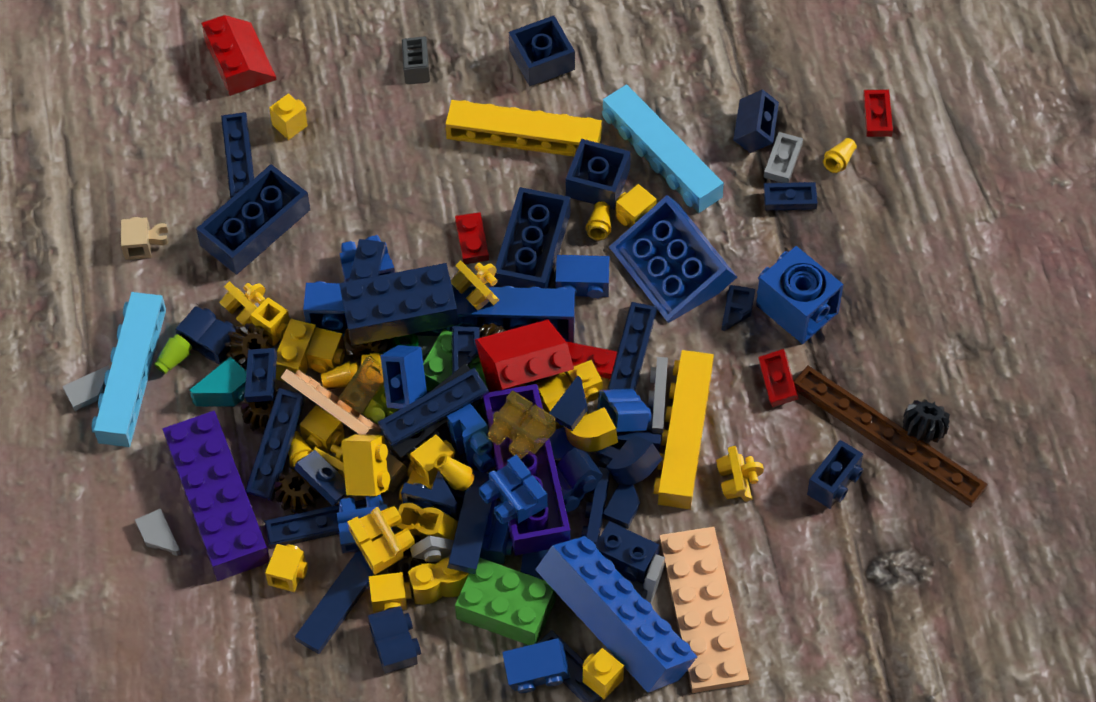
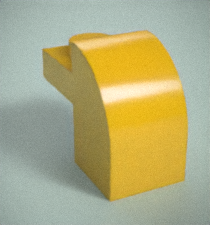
(593, 432)

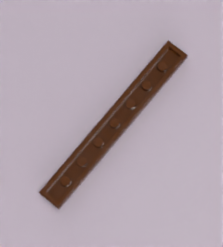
(889, 436)

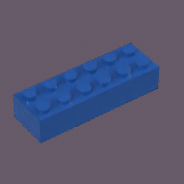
(616, 613)

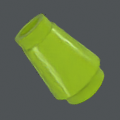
(173, 353)

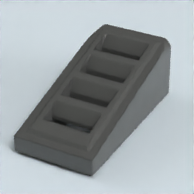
(415, 61)

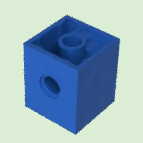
(799, 294)

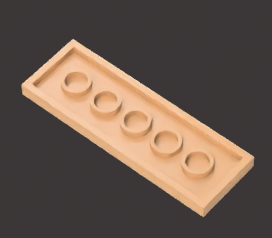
(704, 609)

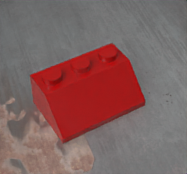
(237, 53)
(523, 355)

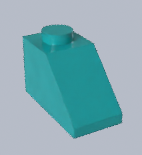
(221, 387)

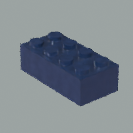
(253, 219)
(532, 239)
(399, 304)

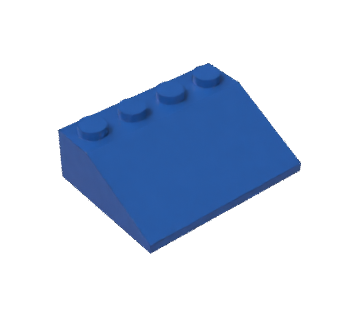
(672, 260)

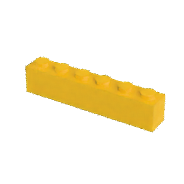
(519, 128)
(685, 429)

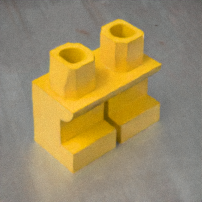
(377, 539)

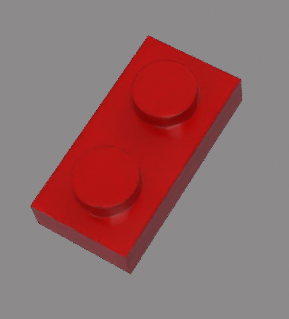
(877, 113)
(472, 238)
(602, 358)
(778, 378)

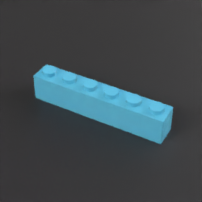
(662, 149)
(129, 370)

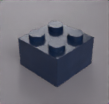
(541, 50)
(597, 173)

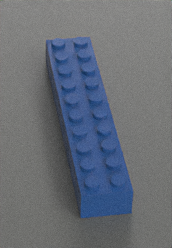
(513, 310)

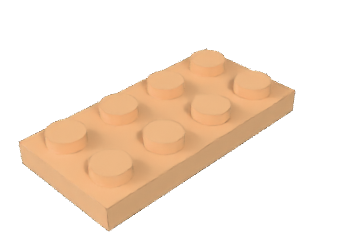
(331, 403)

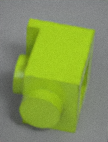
(377, 407)

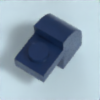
(632, 462)

